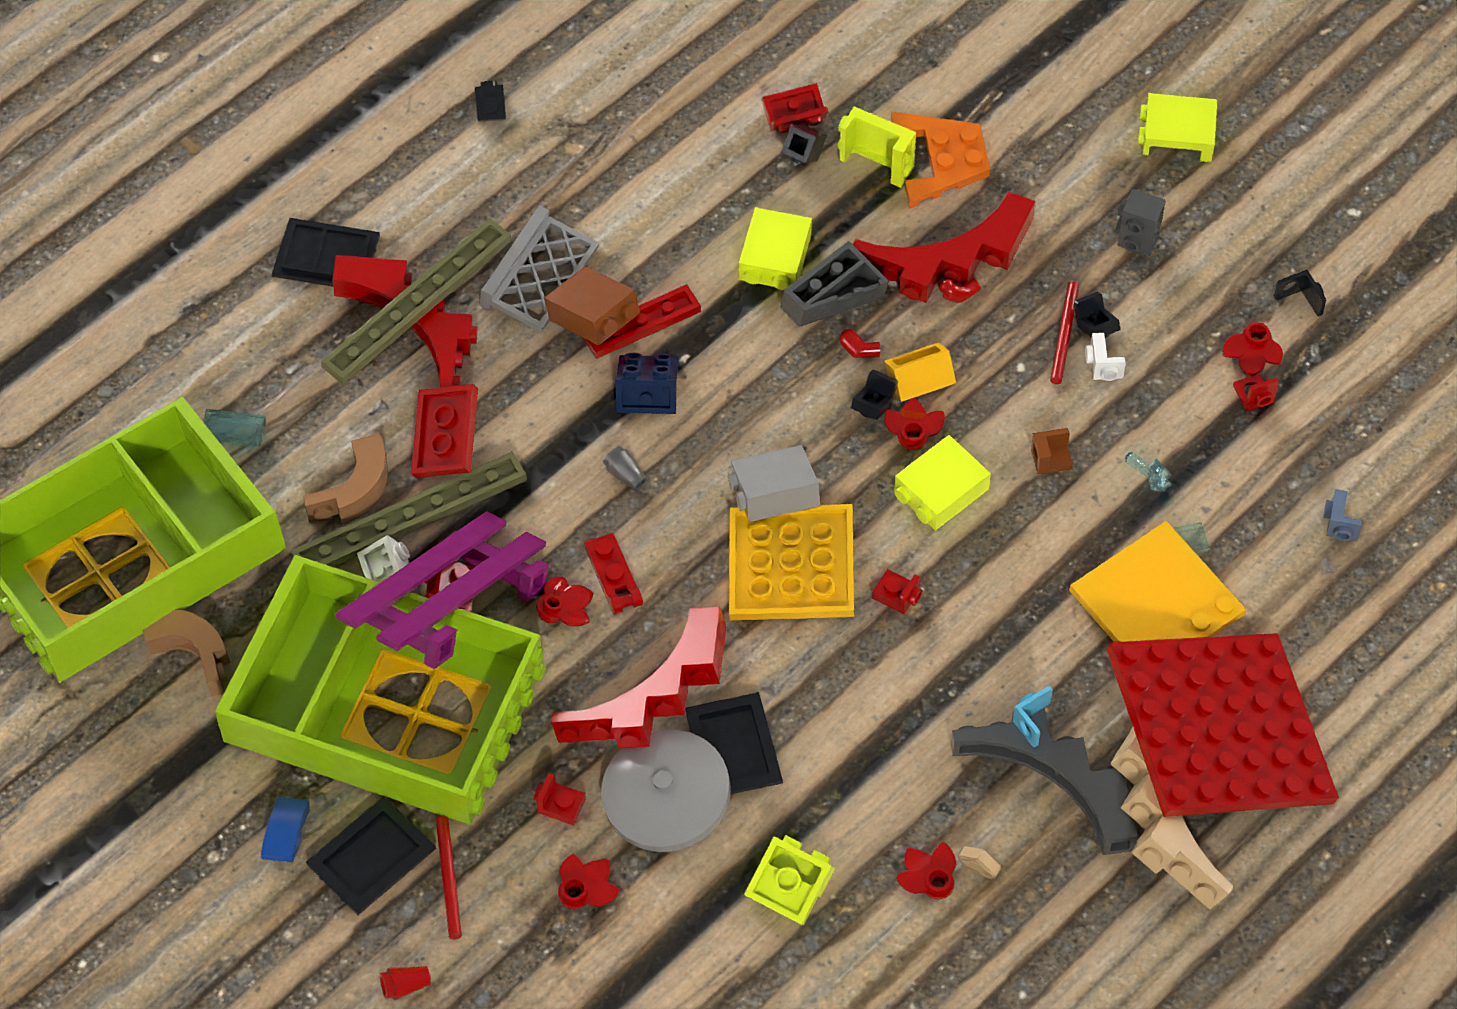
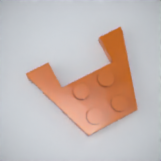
(954, 153)

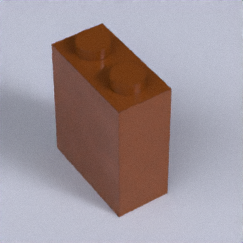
(592, 305)

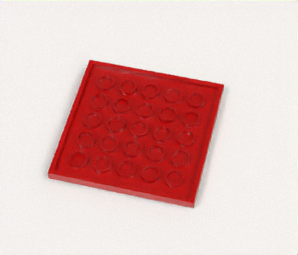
(1221, 724)

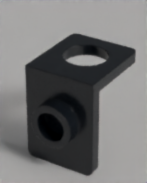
(1304, 282)

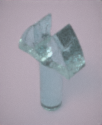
(1154, 471)

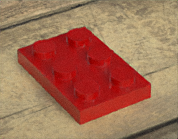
(444, 431)

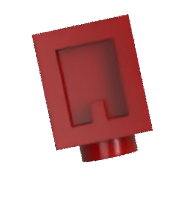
(897, 591)
(558, 800)

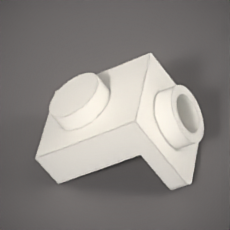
(1103, 367)

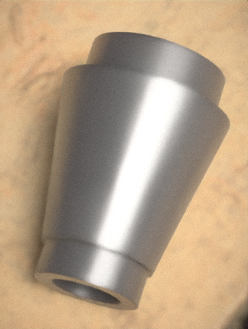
(624, 467)

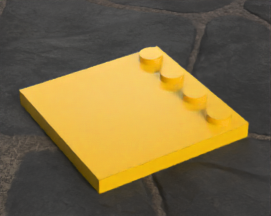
(792, 564)
(1157, 592)

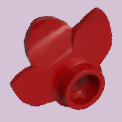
(1253, 352)
(914, 421)
(564, 603)
(926, 869)
(588, 880)

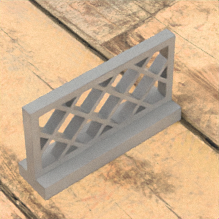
(520, 253)

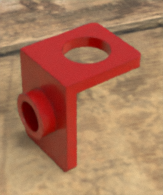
(1259, 394)

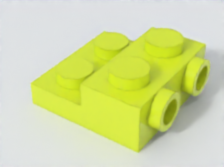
(790, 879)

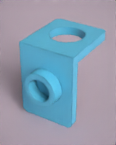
(1027, 706)

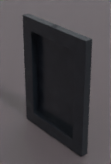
(311, 250)
(741, 737)
(370, 855)

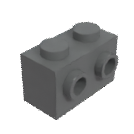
(1140, 222)

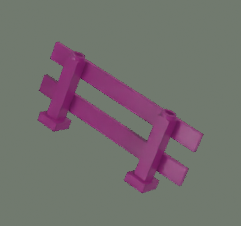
(468, 544)

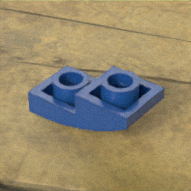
(284, 829)

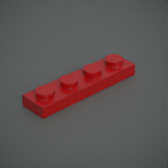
(653, 317)

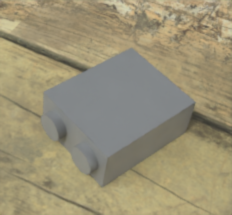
(774, 483)

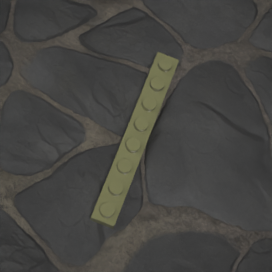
(415, 301)
(415, 511)

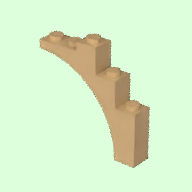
(1166, 840)

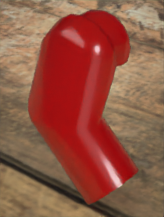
(959, 293)
(857, 347)

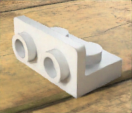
(384, 559)

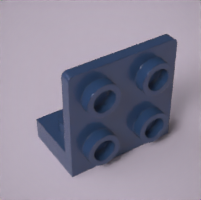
(646, 383)

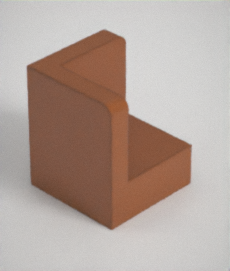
(1051, 451)

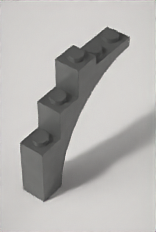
(1067, 765)

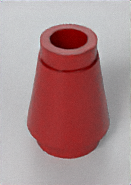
(403, 981)

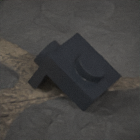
(490, 101)
(1093, 317)
(875, 396)

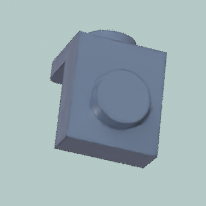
(1338, 525)

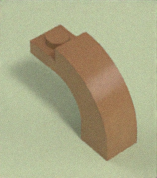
(360, 490)
(191, 633)

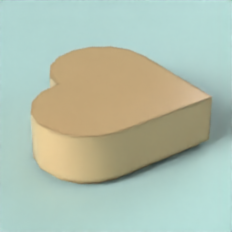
(980, 861)

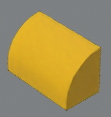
(921, 371)

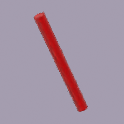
(1064, 333)
(448, 877)

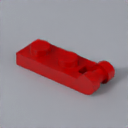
(613, 573)

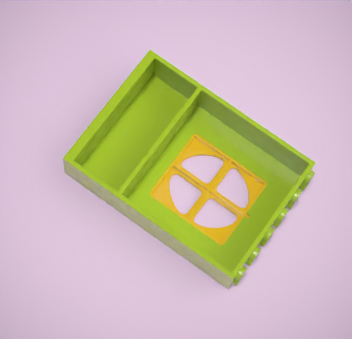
(151, 482)
(313, 677)

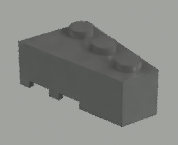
(833, 286)

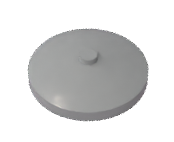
(666, 792)

